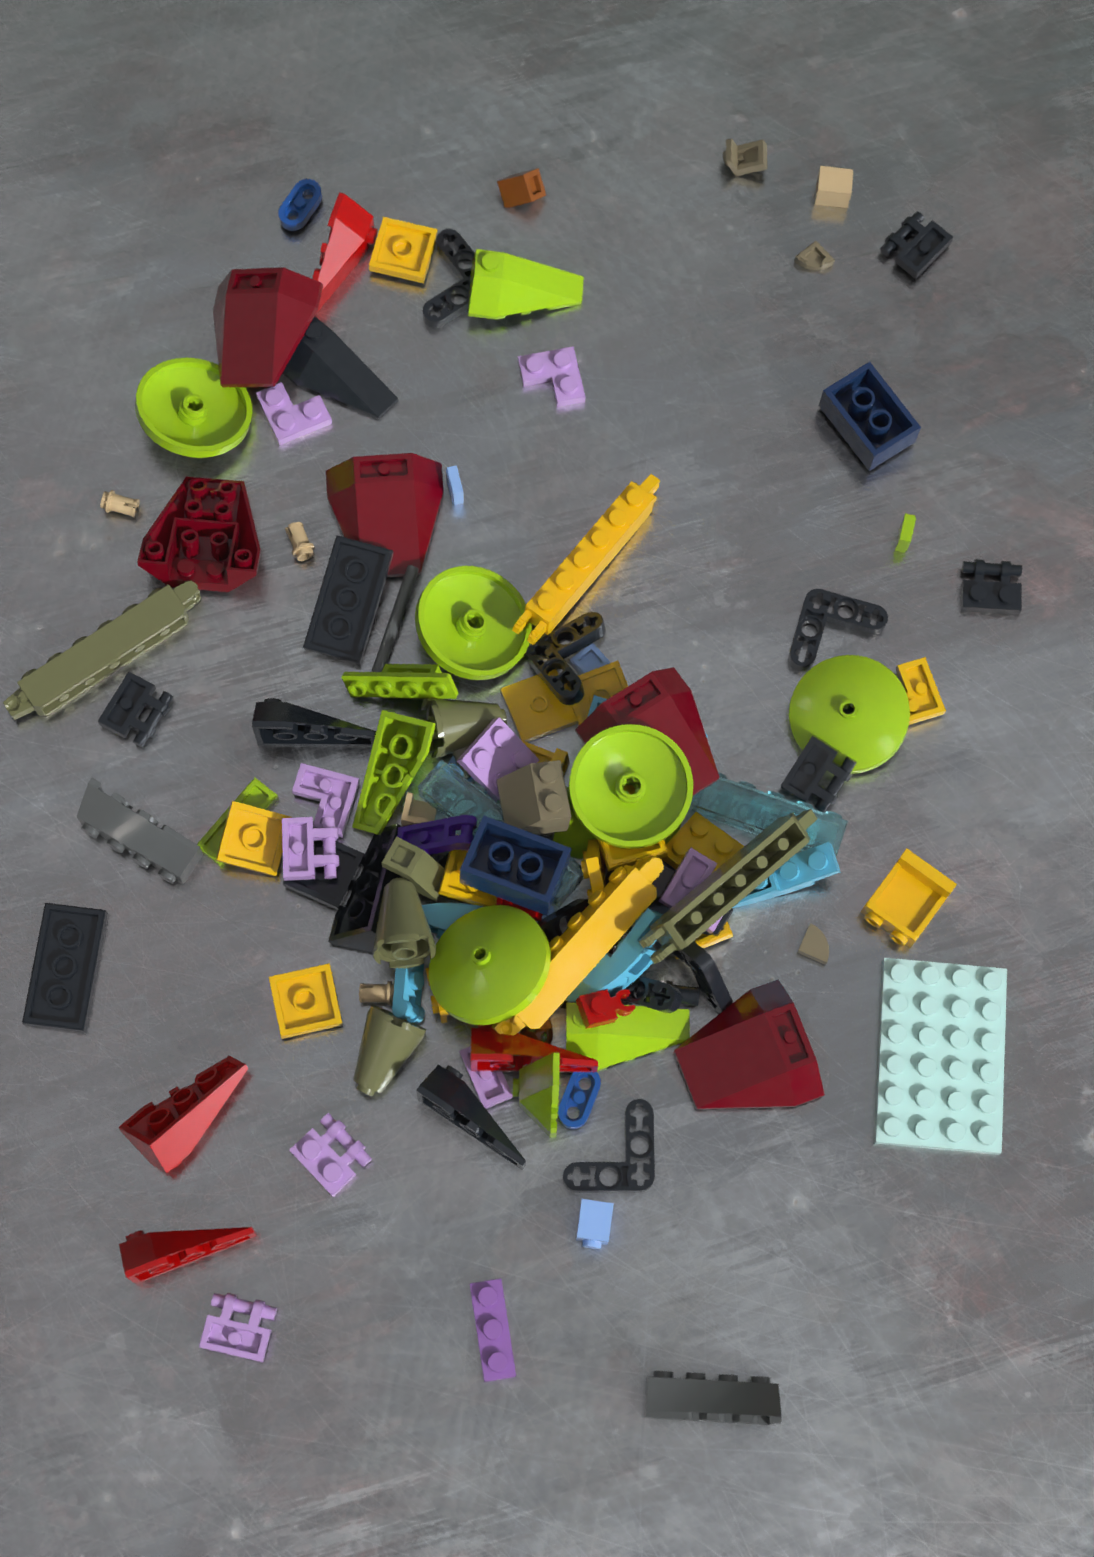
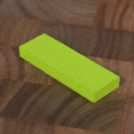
(255, 795)

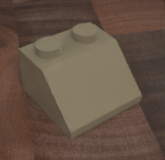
(535, 798)

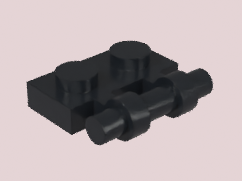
(922, 250)
(991, 596)
(128, 703)
(810, 768)

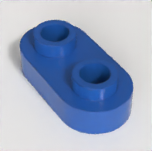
(298, 206)
(578, 1099)

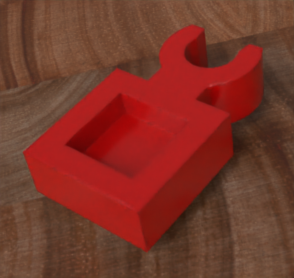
(601, 1009)

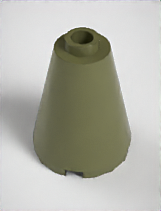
(458, 722)
(402, 927)
(384, 1049)

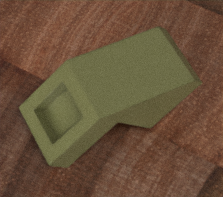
(415, 866)

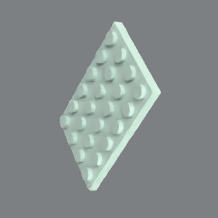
(941, 1056)

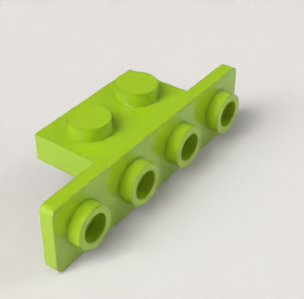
(402, 682)

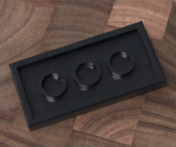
(348, 599)
(65, 967)

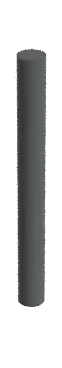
(395, 618)

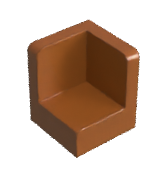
(521, 188)

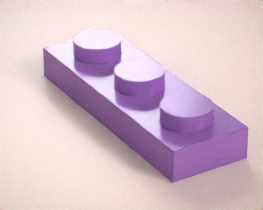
(492, 1330)

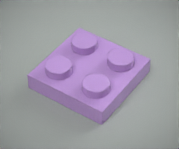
(494, 755)

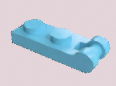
(408, 994)

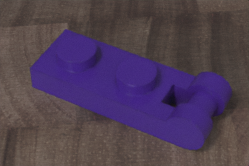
(440, 835)

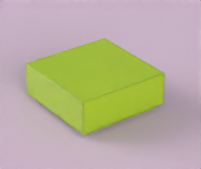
(905, 533)

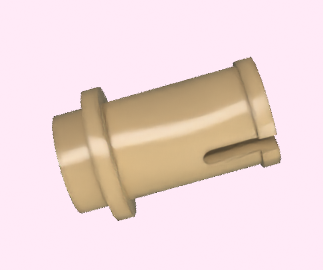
(118, 503)
(301, 546)
(376, 993)

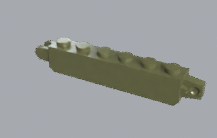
(104, 651)
(729, 884)

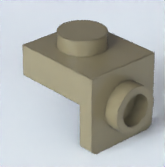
(745, 157)

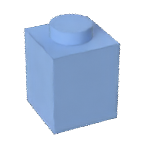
(594, 1223)

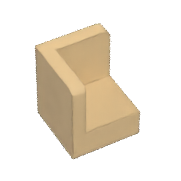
(834, 187)
(417, 811)

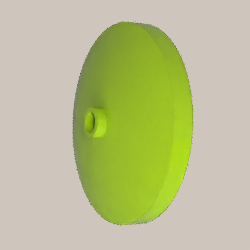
(189, 410)
(469, 621)
(879, 714)
(635, 758)
(489, 965)

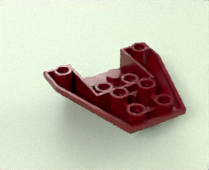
(261, 322)
(388, 504)
(203, 537)
(667, 705)
(752, 1055)

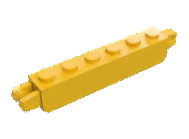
(588, 559)
(589, 939)

